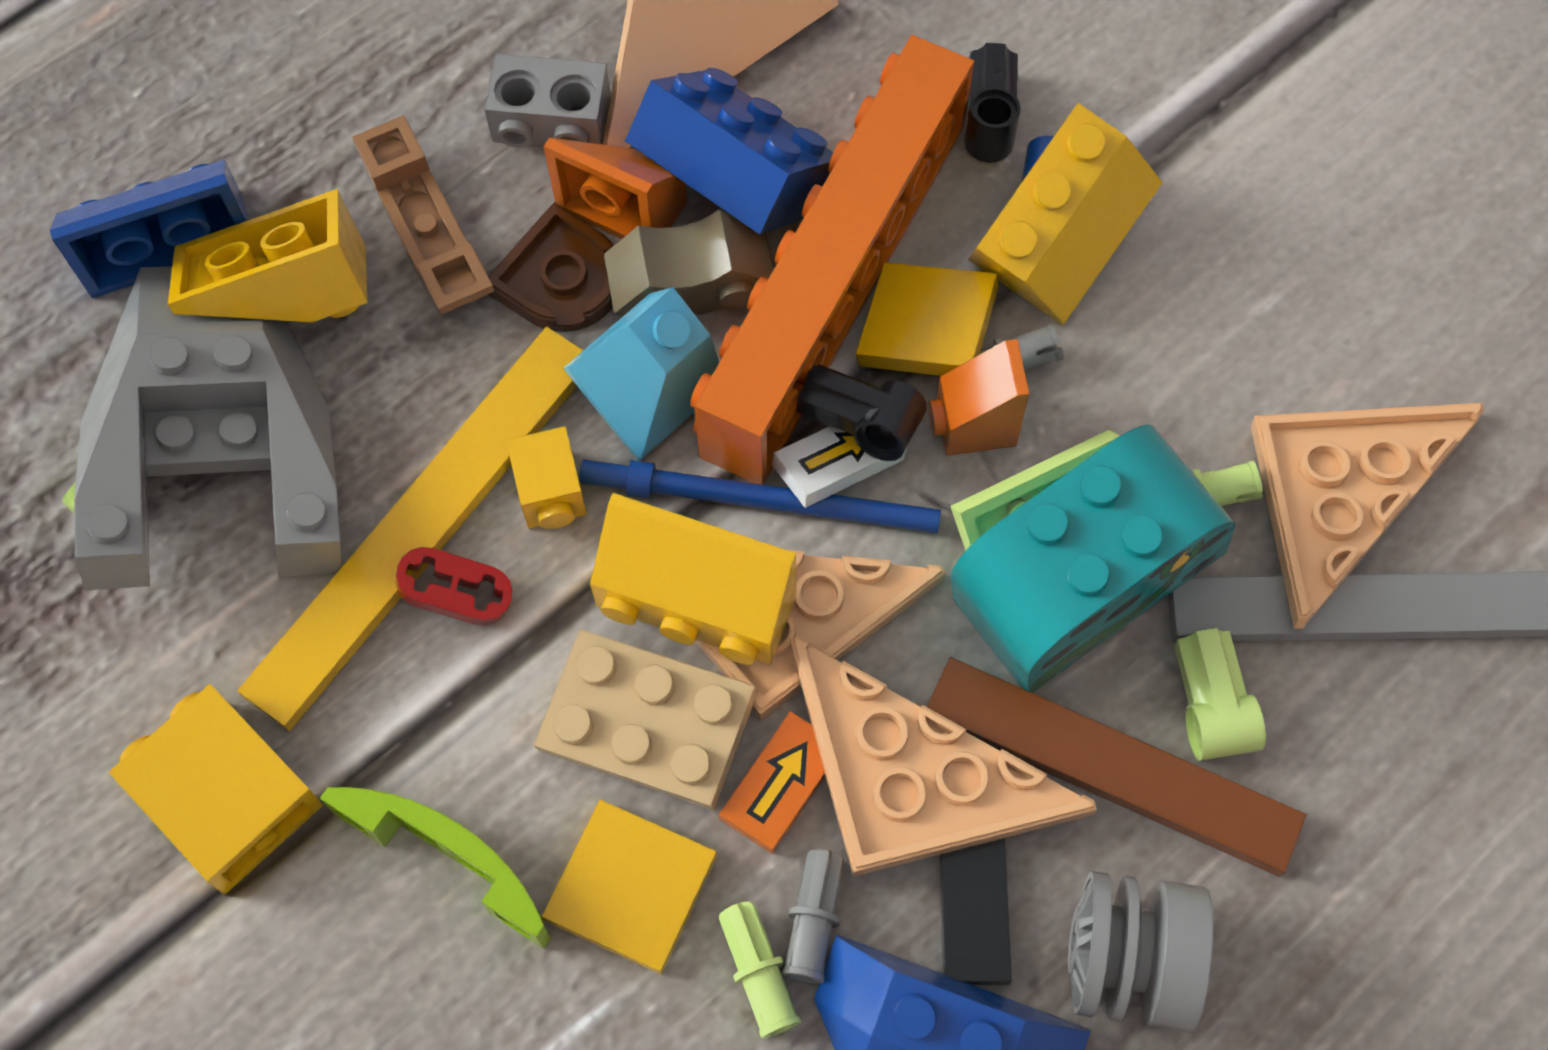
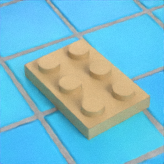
(646, 719)

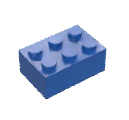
(730, 147)

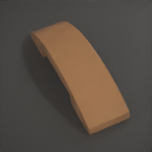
(421, 215)

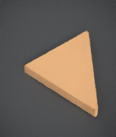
(692, 36)
(1342, 482)
(834, 610)
(912, 778)

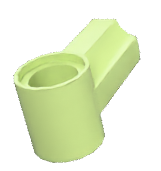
(1219, 712)

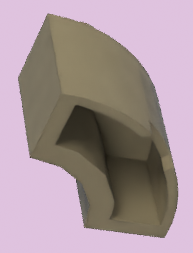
(706, 262)

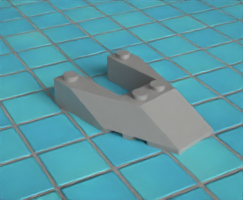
(200, 401)

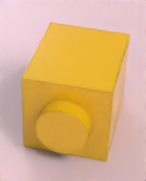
(546, 478)

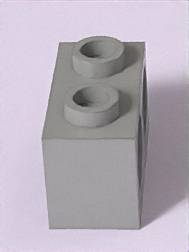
(549, 93)

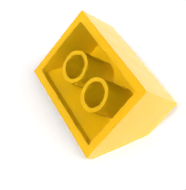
(1068, 215)
(693, 580)

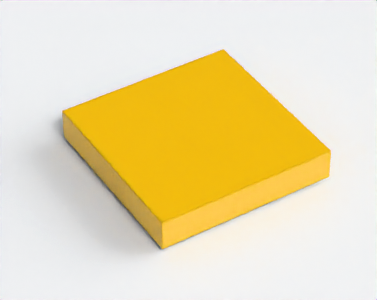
(926, 318)
(630, 886)

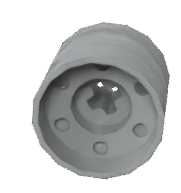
(1150, 951)

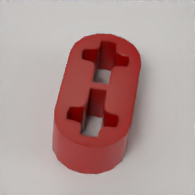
(458, 572)

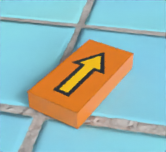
(776, 785)

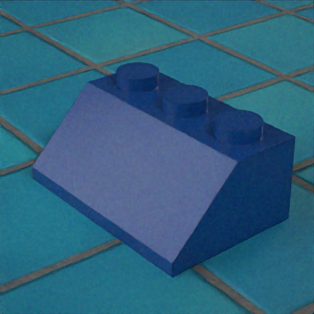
(141, 226)

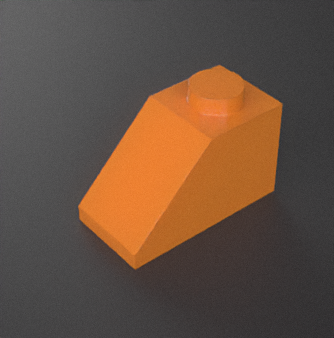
(981, 402)

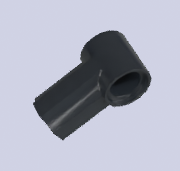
(992, 103)
(878, 417)

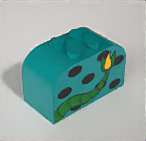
(1089, 555)

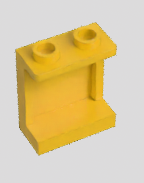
(215, 788)

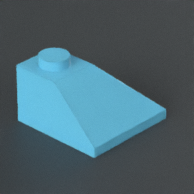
(646, 370)

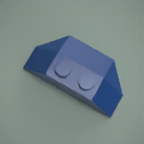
(897, 1005)

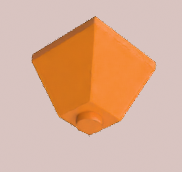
(613, 186)

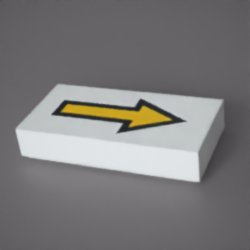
(825, 465)

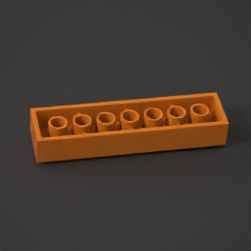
(832, 258)

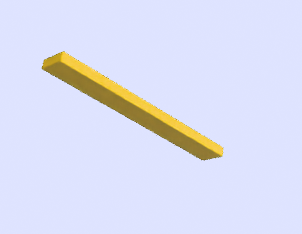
(424, 516)

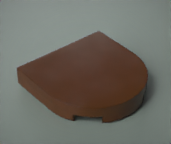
(556, 273)

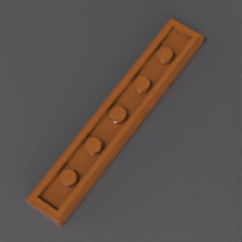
(1119, 767)

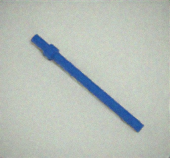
(643, 479)

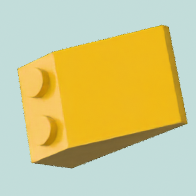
(276, 266)

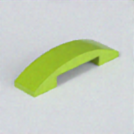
(382, 814)

